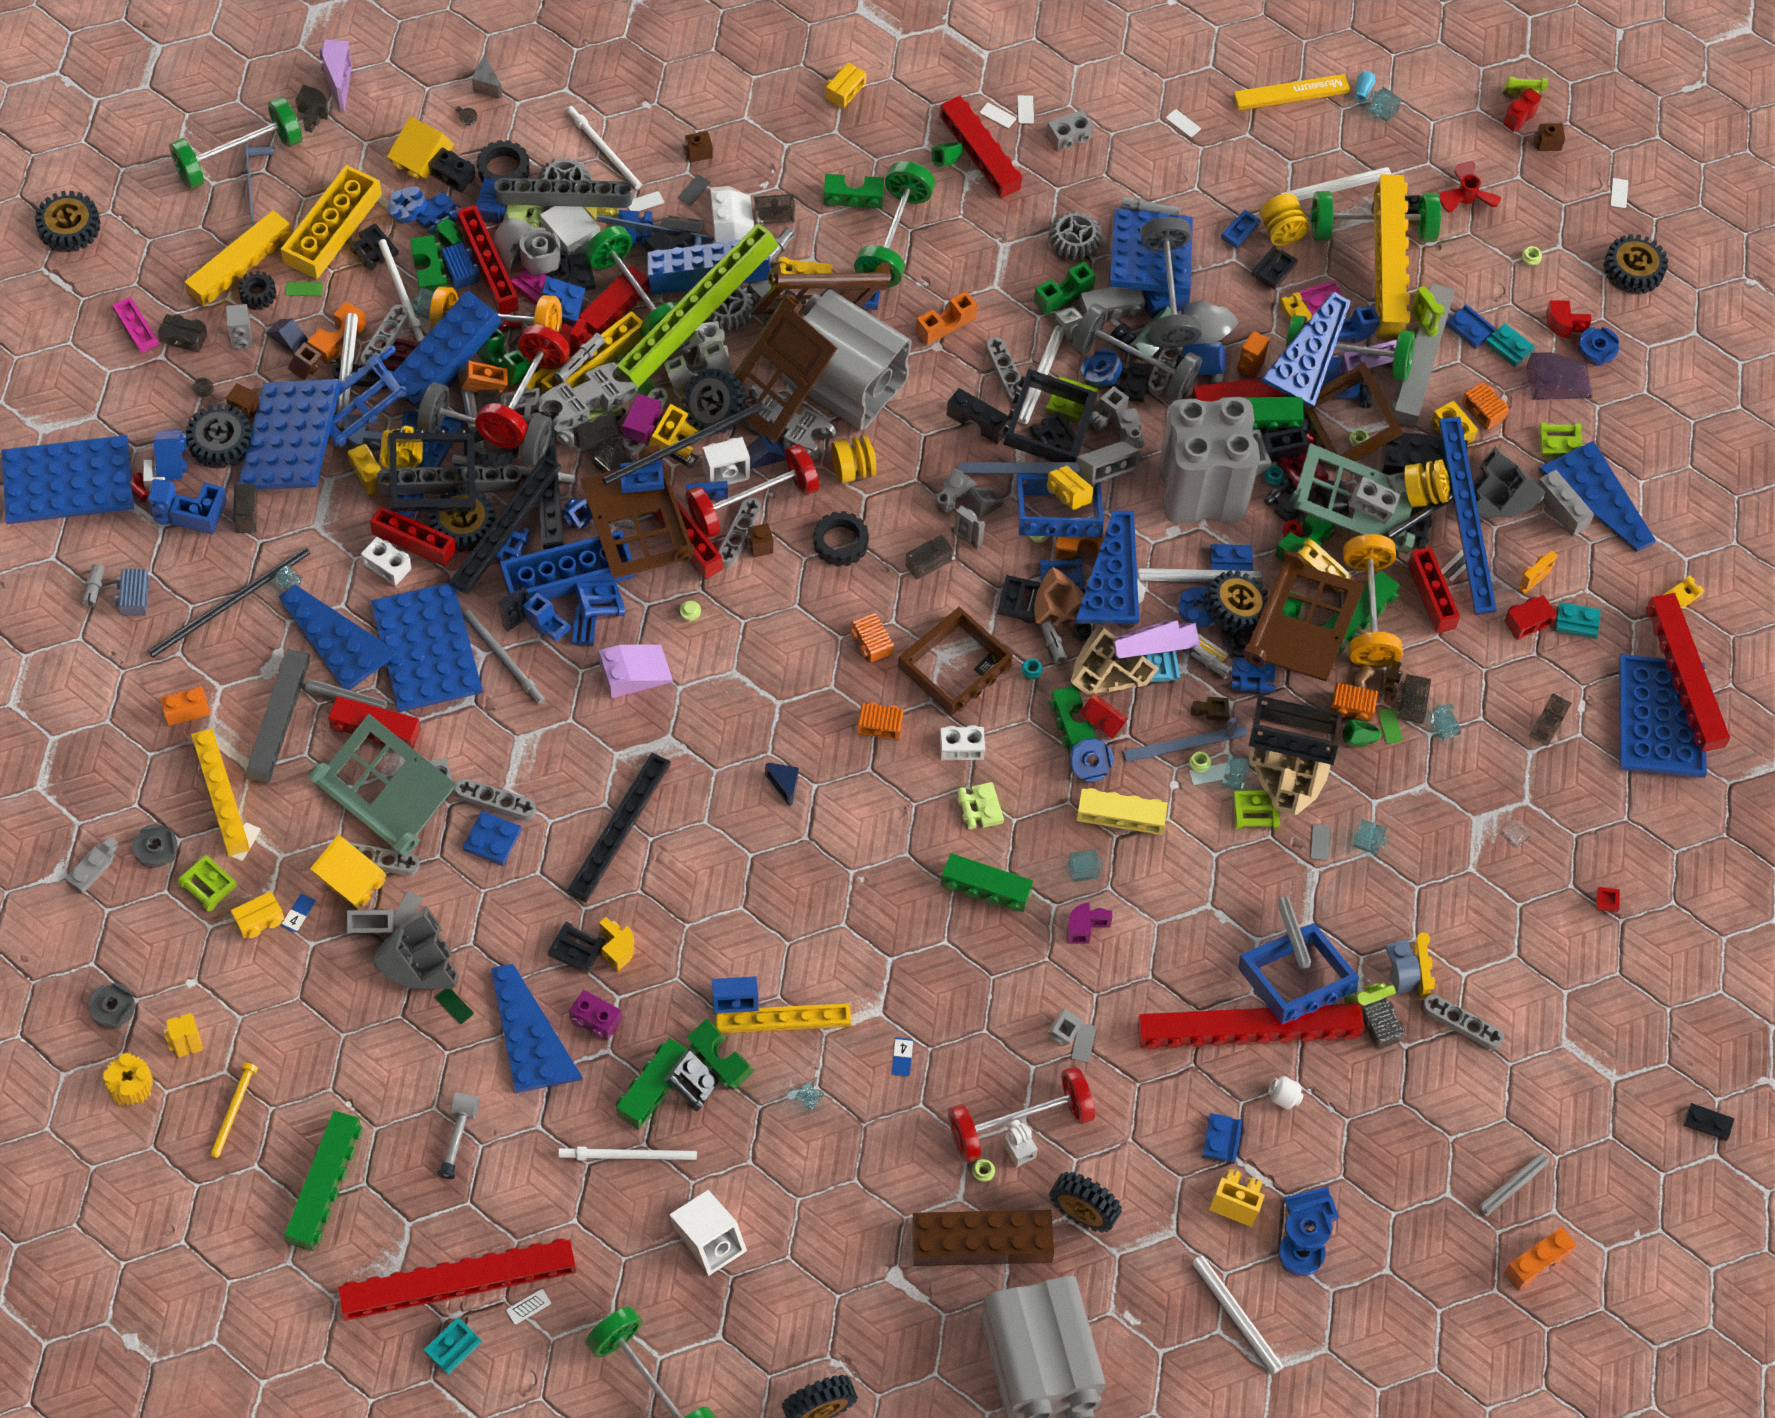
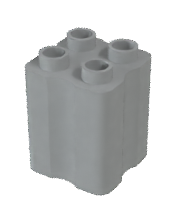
(867, 364)
(1208, 460)
(1043, 1351)

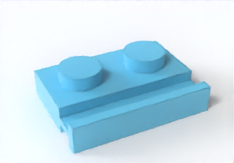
(1167, 666)

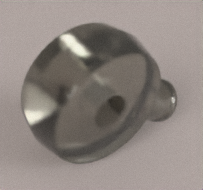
(467, 115)

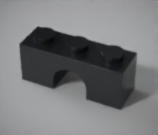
(989, 419)

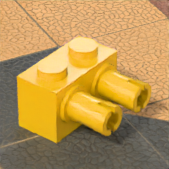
(670, 426)
(1237, 1201)

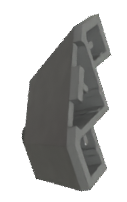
(1505, 487)
(416, 955)

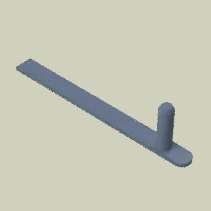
(254, 152)
(697, 238)
(1014, 467)
(1231, 732)

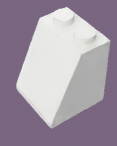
(709, 1232)

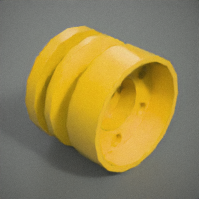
(1284, 219)
(852, 459)
(1423, 484)

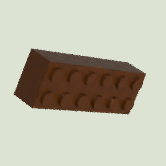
(982, 1237)

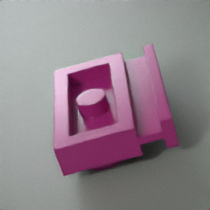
(529, 284)
(1315, 296)

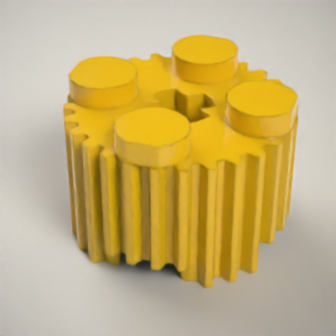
(407, 453)
(118, 1076)

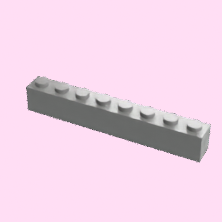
(1412, 391)

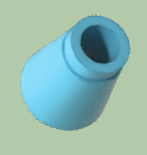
(1364, 84)

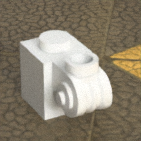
(1019, 1143)

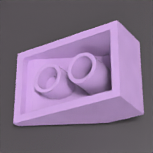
(337, 69)
(633, 668)

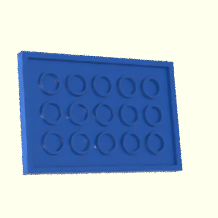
(1143, 268)
(290, 434)
(67, 479)
(432, 646)
(1653, 723)

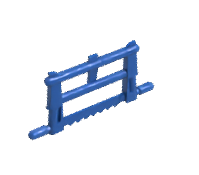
(386, 378)

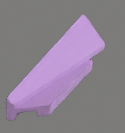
(1353, 359)
(1156, 639)

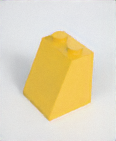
(416, 147)
(348, 872)

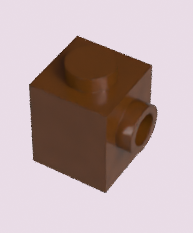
(1550, 137)
(698, 146)
(305, 361)
(243, 399)
(759, 540)

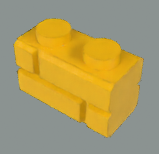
(845, 85)
(365, 467)
(1069, 487)
(257, 915)
(183, 1035)

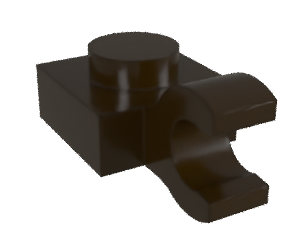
(1393, 677)
(1215, 708)

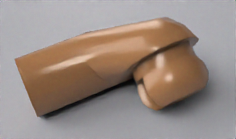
(1362, 675)

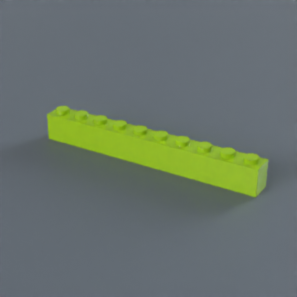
(697, 305)

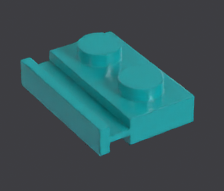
(1510, 345)
(1578, 620)
(452, 1346)

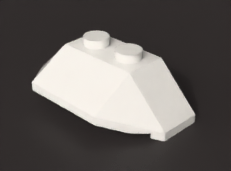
(730, 213)

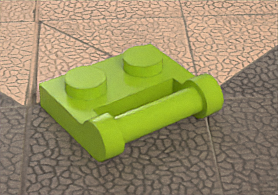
(1516, 86)
(1423, 306)
(1559, 445)
(1254, 803)
(212, 877)
(1373, 993)

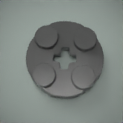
(157, 857)
(115, 1017)

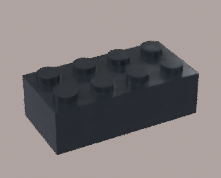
(1411, 450)

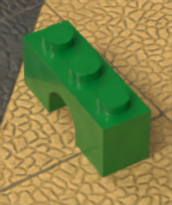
(839, 194)
(426, 253)
(1051, 296)
(496, 355)
(1315, 528)
(1066, 703)
(706, 1040)

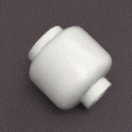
(1285, 1092)

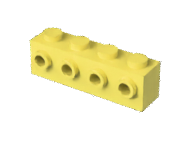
(1122, 811)

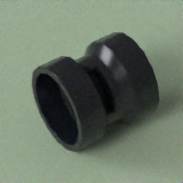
(1123, 334)

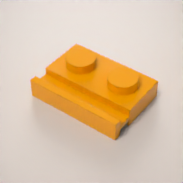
(1534, 574)

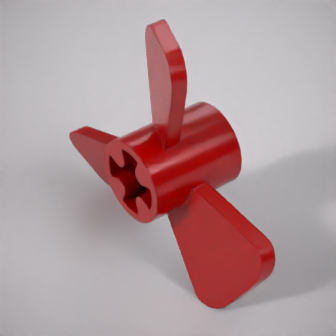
(1468, 189)

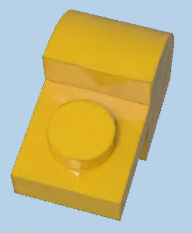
(620, 945)

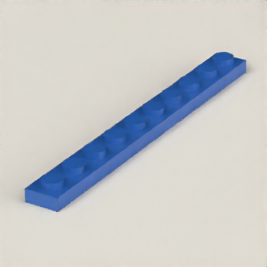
(1467, 516)

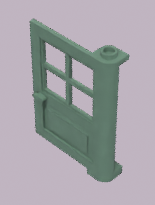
(1360, 522)
(405, 801)

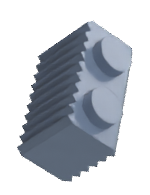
(133, 592)

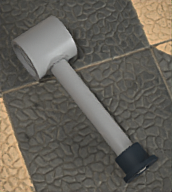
(464, 1107)

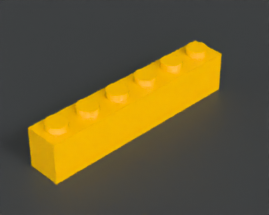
(238, 258)
(618, 340)
(220, 792)

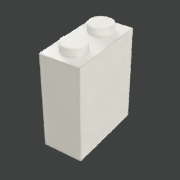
(571, 225)

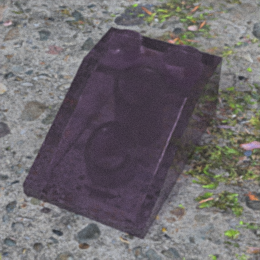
(1557, 377)

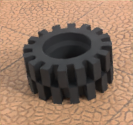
(253, 281)

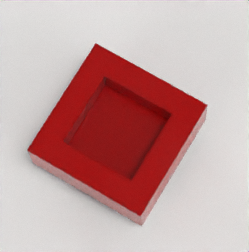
(1608, 899)

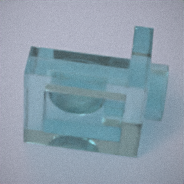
(1445, 721)

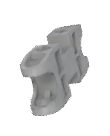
(578, 401)
(801, 428)

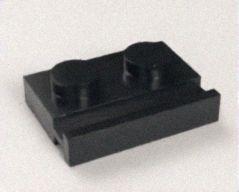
(1274, 267)
(512, 609)

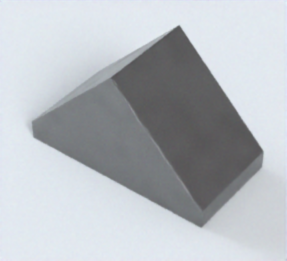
(486, 81)
(983, 501)

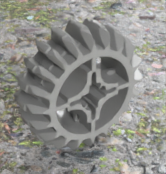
(565, 170)
(1076, 231)
(738, 311)

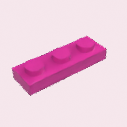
(135, 324)

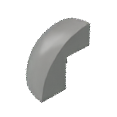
(507, 241)
(1215, 320)

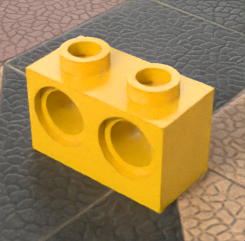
(1453, 410)

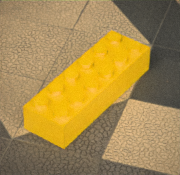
(331, 222)

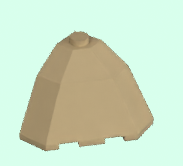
(1101, 671)
(1289, 779)

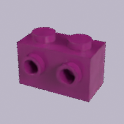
(642, 419)
(595, 1015)

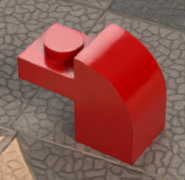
(1563, 322)
(575, 335)

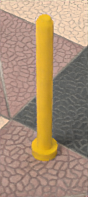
(248, 1070)

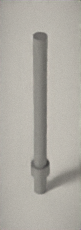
(527, 684)

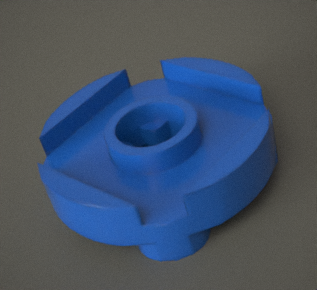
(412, 198)
(1592, 352)
(1102, 377)
(1191, 614)
(1081, 752)
(1314, 1217)
(1297, 1265)

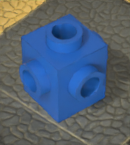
(582, 516)

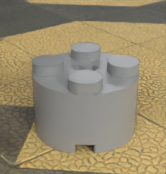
(540, 251)

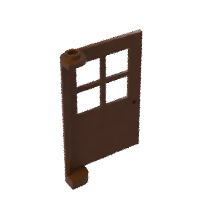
(853, 286)
(796, 351)
(612, 505)
(1295, 642)

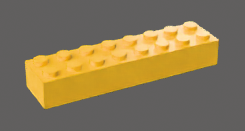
(1390, 255)

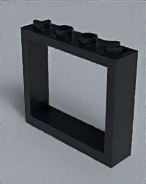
(1061, 389)
(431, 504)
(1295, 743)

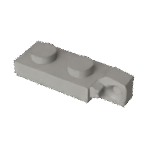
(92, 865)

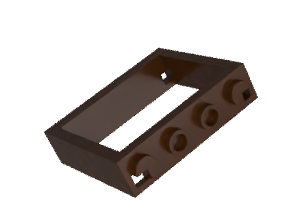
(1338, 386)
(936, 635)

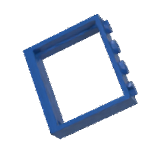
(1056, 525)
(1309, 1003)

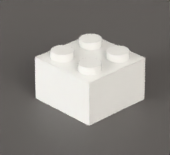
(726, 461)

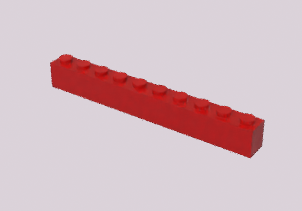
(1247, 1026)
(456, 1279)

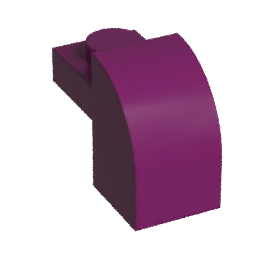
(1083, 919)

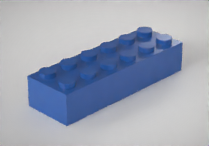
(684, 267)
(447, 347)
(558, 569)

